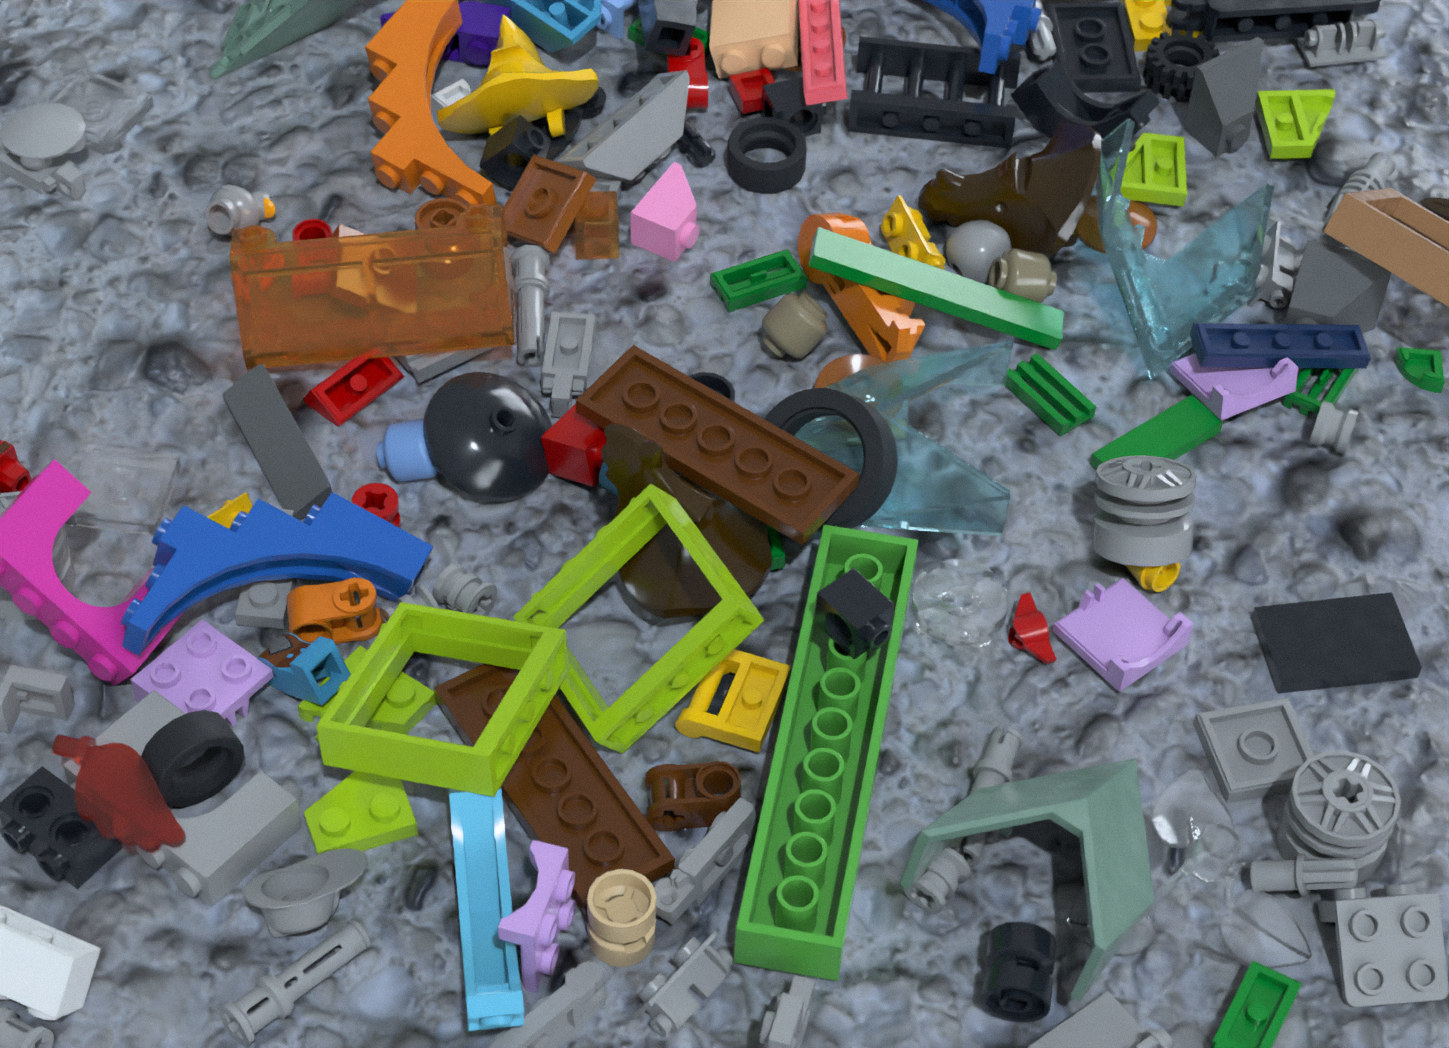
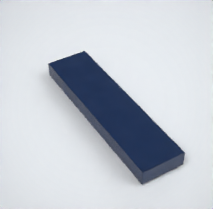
(1269, 343)

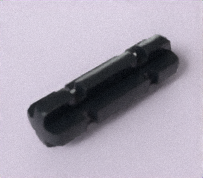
(696, 146)

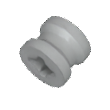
(1334, 427)

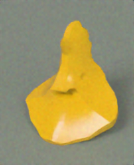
(518, 86)

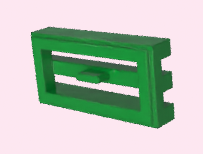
(760, 285)
(1055, 391)
(1311, 402)

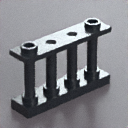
(932, 118)

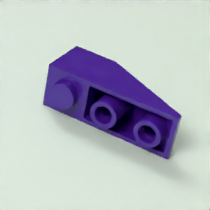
(475, 36)

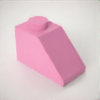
(666, 216)

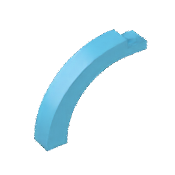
(484, 898)

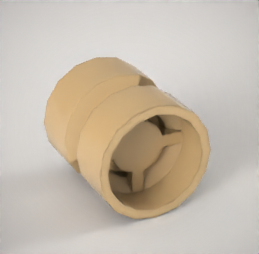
(621, 917)

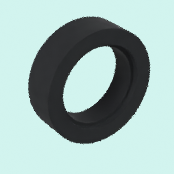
(877, 440)

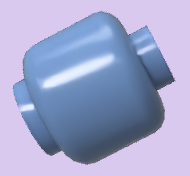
(405, 452)

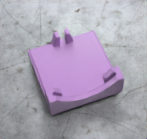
(1235, 390)
(1122, 633)
(204, 674)
(543, 916)

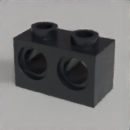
(56, 829)

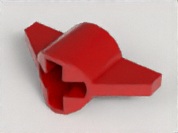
(1031, 630)

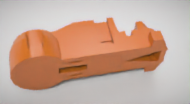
(875, 316)

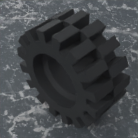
(1167, 53)

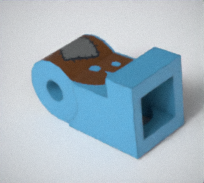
(299, 665)

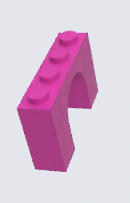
(29, 575)

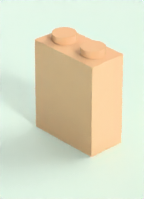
(754, 35)

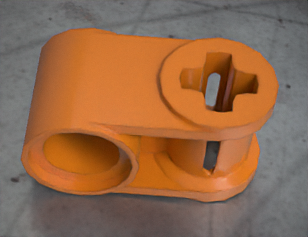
(331, 611)

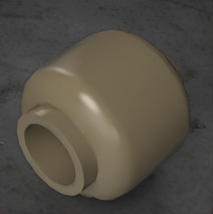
(1023, 274)
(794, 325)

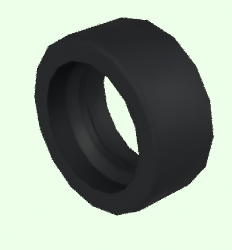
(766, 133)
(206, 774)

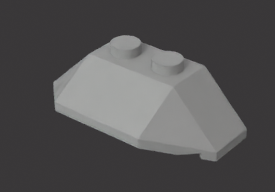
(635, 132)

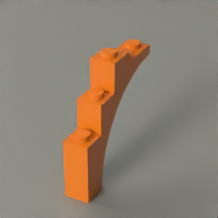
(413, 150)

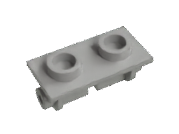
(1275, 268)
(668, 997)

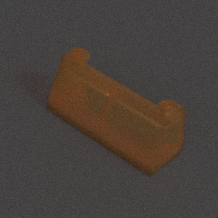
(374, 292)

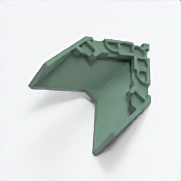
(271, 25)
(1094, 804)

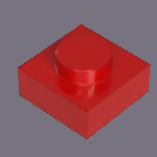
(747, 88)

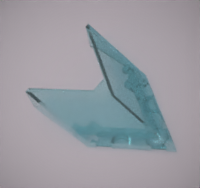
(1193, 286)
(931, 483)

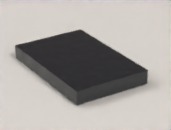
(1094, 46)
(1336, 642)

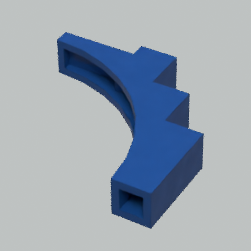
(994, 25)
(332, 544)

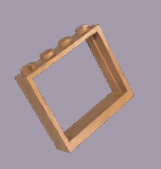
(1396, 237)

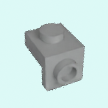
(34, 692)

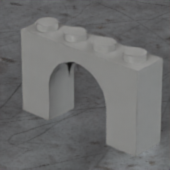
(219, 844)

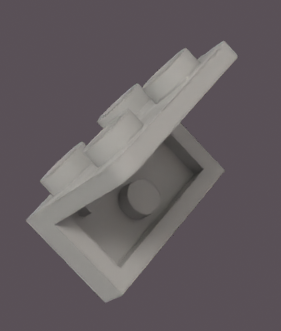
(1388, 945)

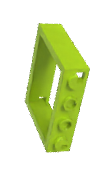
(531, 648)
(685, 662)

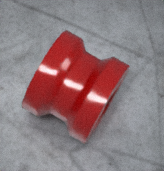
(380, 501)

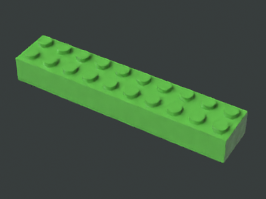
(823, 772)

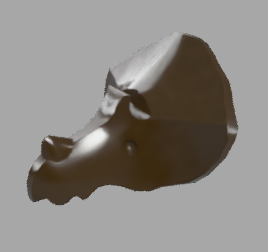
(1029, 197)
(662, 572)

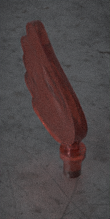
(120, 794)

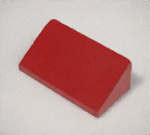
(352, 388)

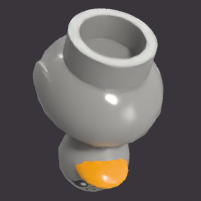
(237, 208)

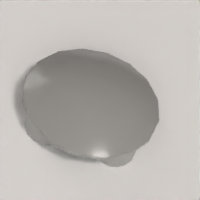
(43, 132)

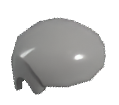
(975, 247)

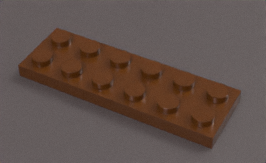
(721, 444)
(560, 785)

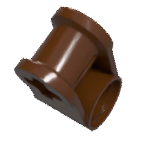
(690, 794)

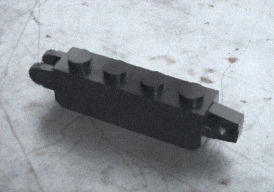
(1262, 18)

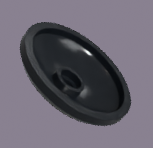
(475, 448)

